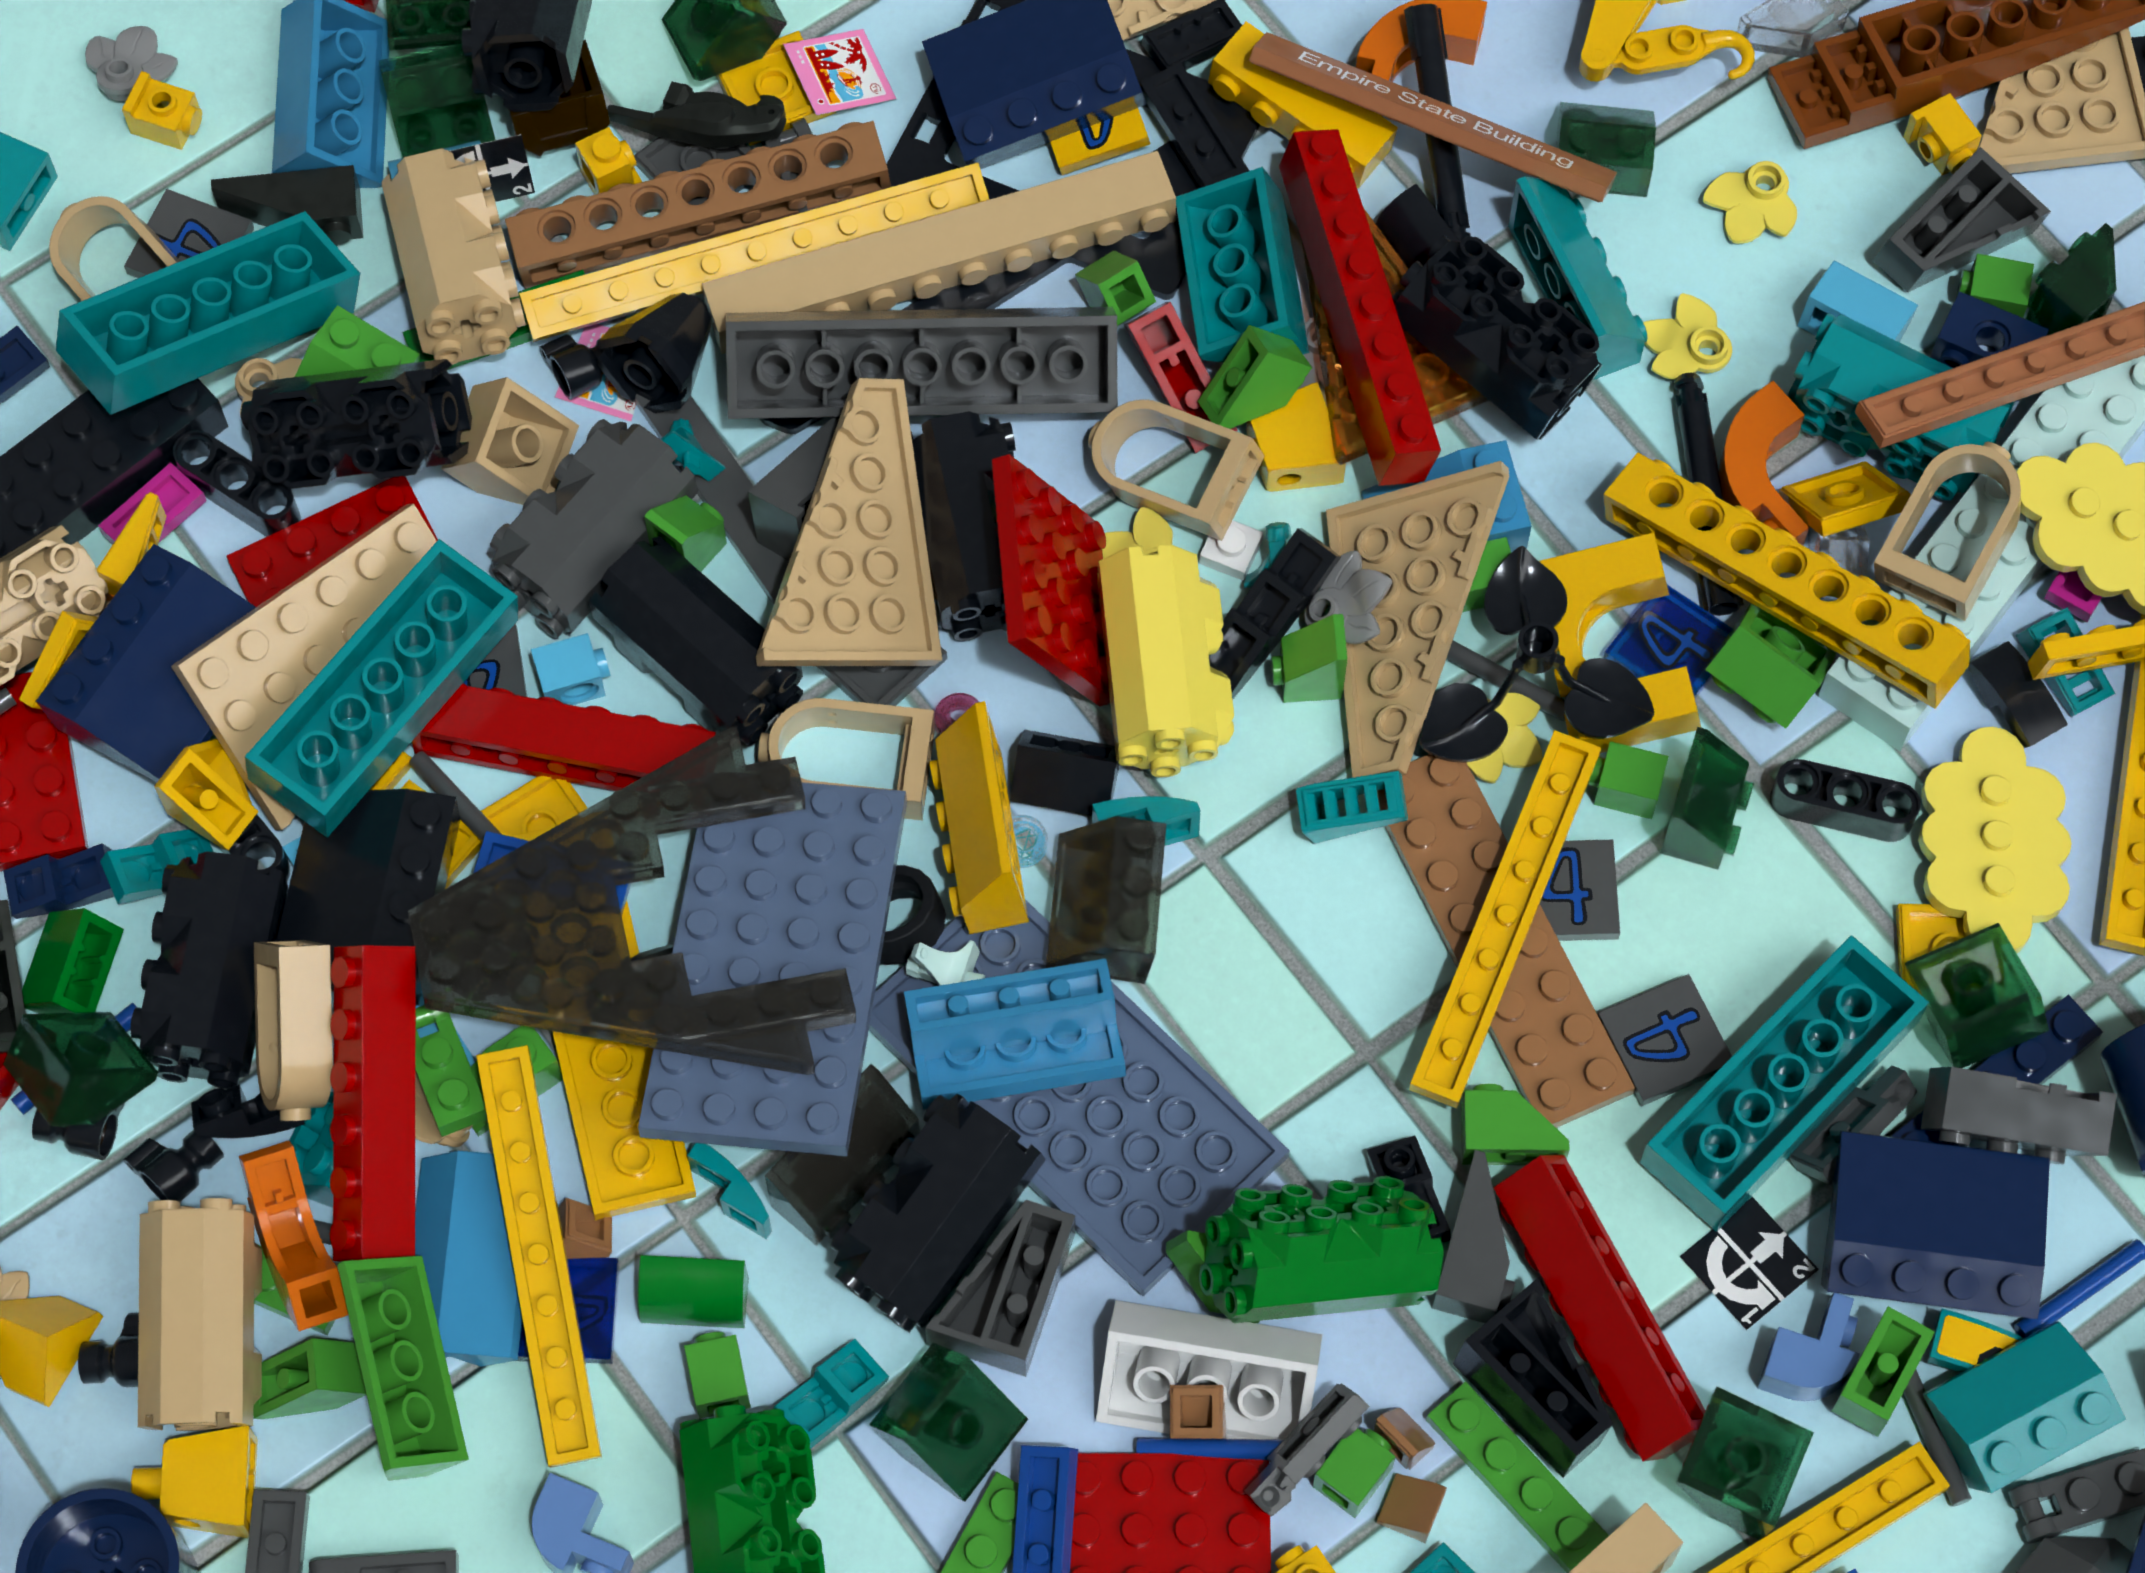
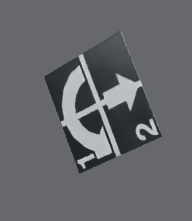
(505, 165)
(1749, 1263)

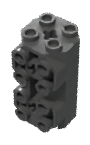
(571, 536)

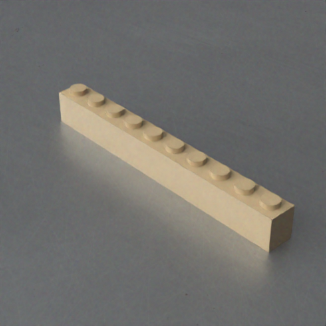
(956, 245)

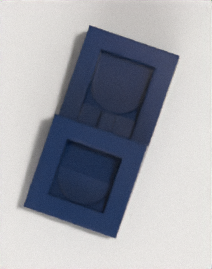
(57, 885)

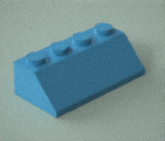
(331, 90)

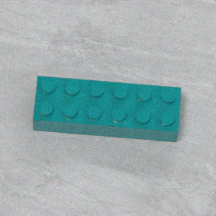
(206, 312)
(382, 688)
(1783, 1082)

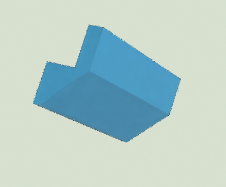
(1015, 1033)
(468, 1257)

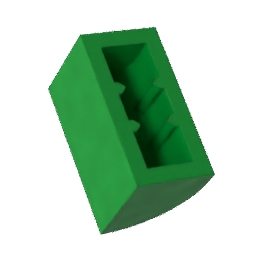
(71, 963)
(692, 1291)

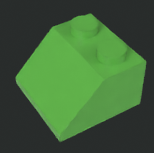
(352, 344)
(1770, 665)

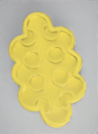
(2089, 518)
(1994, 838)

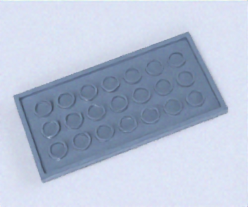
(771, 906)
(1121, 1153)

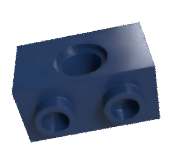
(1977, 323)

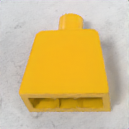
(1297, 443)
(204, 1481)

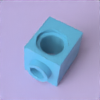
(571, 670)

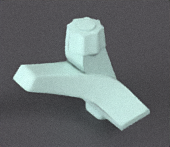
(943, 966)

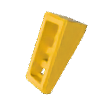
(133, 543)

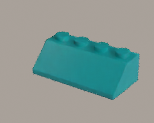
(1239, 263)
(1574, 269)

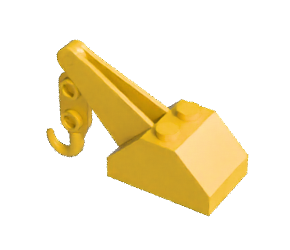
(1615, 43)

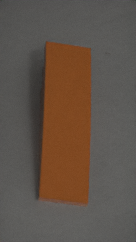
(1930, 50)

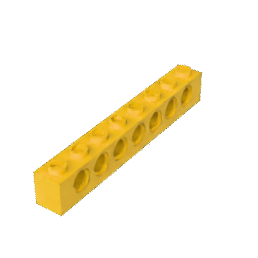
(1795, 600)

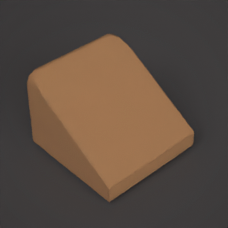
(582, 1233)
(1197, 1412)
(1405, 1436)
(1411, 1506)

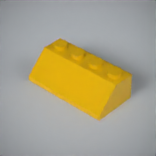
(978, 823)

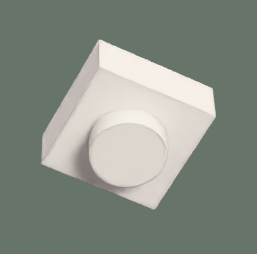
(1234, 553)

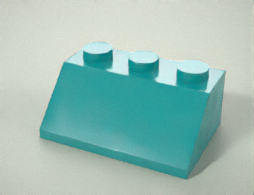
(2023, 1408)

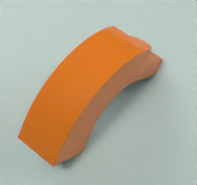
(1387, 48)
(1756, 433)
(289, 1238)

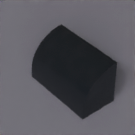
(1413, 226)
(1063, 772)

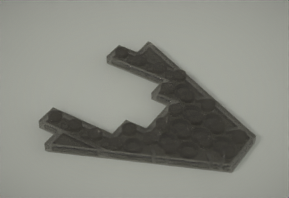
(548, 946)

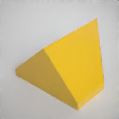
(207, 793)
(42, 1343)

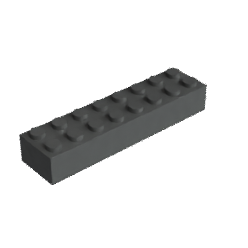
(947, 360)

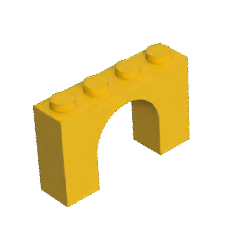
(1600, 582)

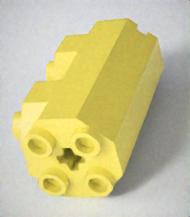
(1157, 648)

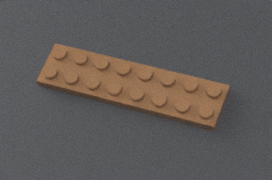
(1544, 1017)

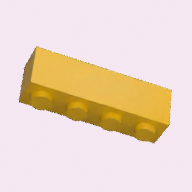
(1298, 107)

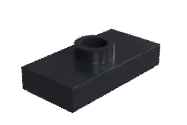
(1192, 36)

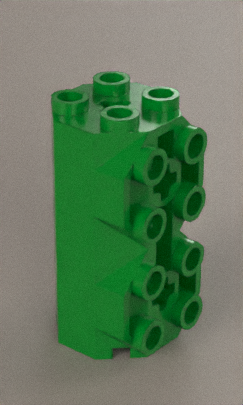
(1310, 1256)
(745, 1491)

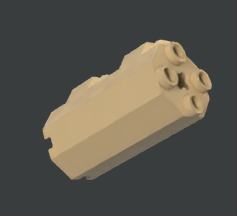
(453, 256)
(36, 587)
(198, 1316)

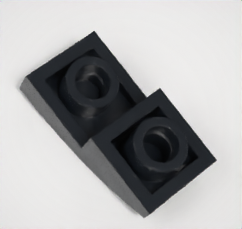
(2025, 703)
(229, 1115)
(1406, 1162)

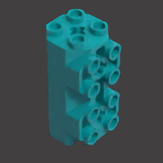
(1858, 363)

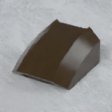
(573, 118)

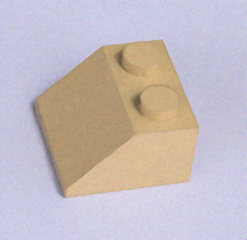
(512, 442)

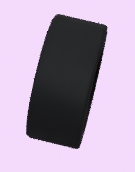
(924, 927)

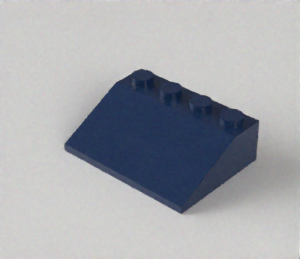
(1031, 76)
(120, 679)
(1937, 1225)

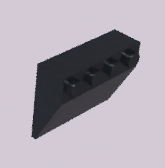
(371, 871)

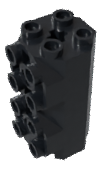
(525, 49)
(1513, 352)
(357, 423)
(961, 519)
(693, 639)
(202, 986)
(936, 1212)

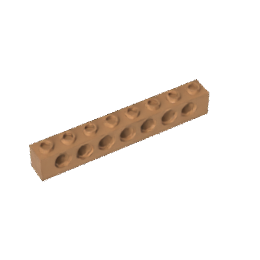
(687, 224)

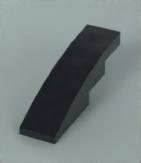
(1272, 607)

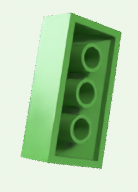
(403, 1366)

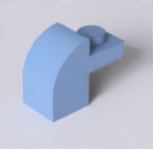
(1812, 1367)
(563, 1530)

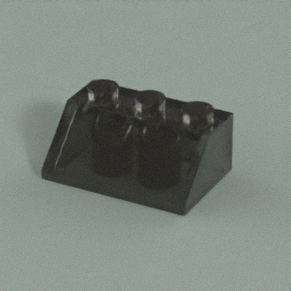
(1108, 896)
(821, 1189)

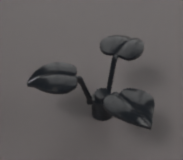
(1532, 601)

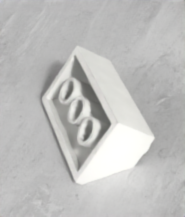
(1263, 1370)

